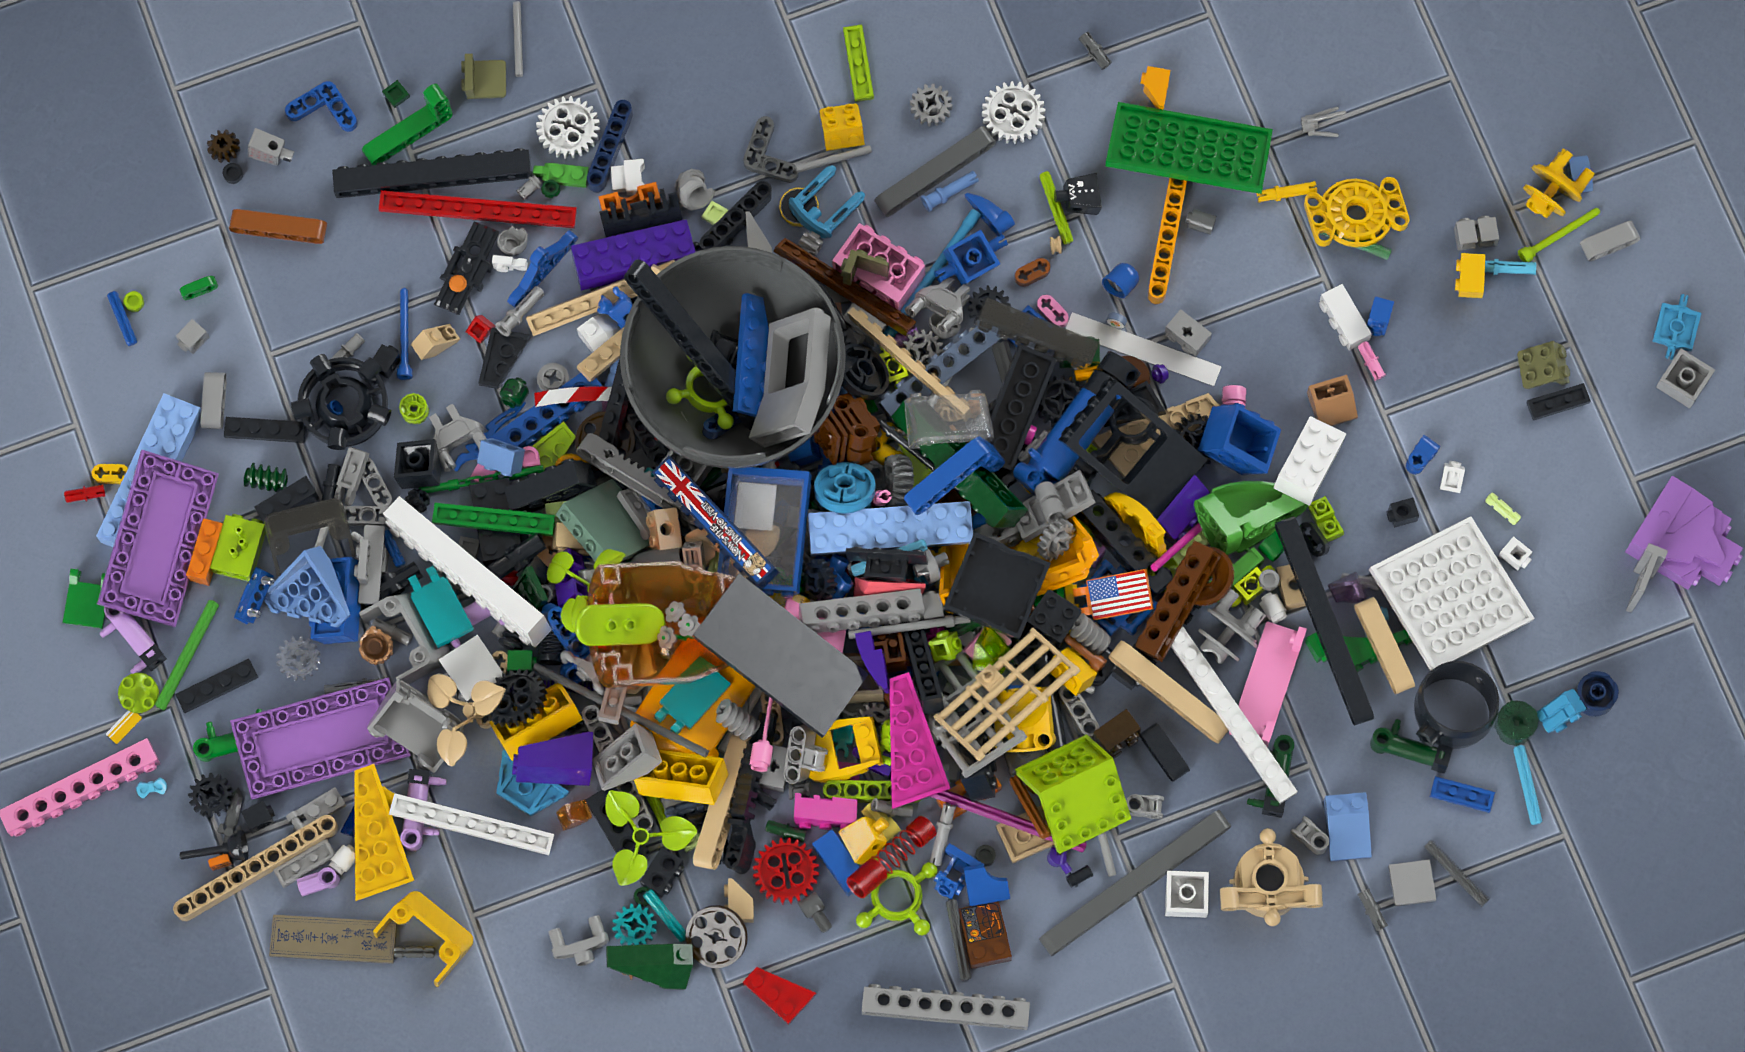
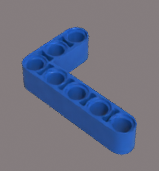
(952, 472)

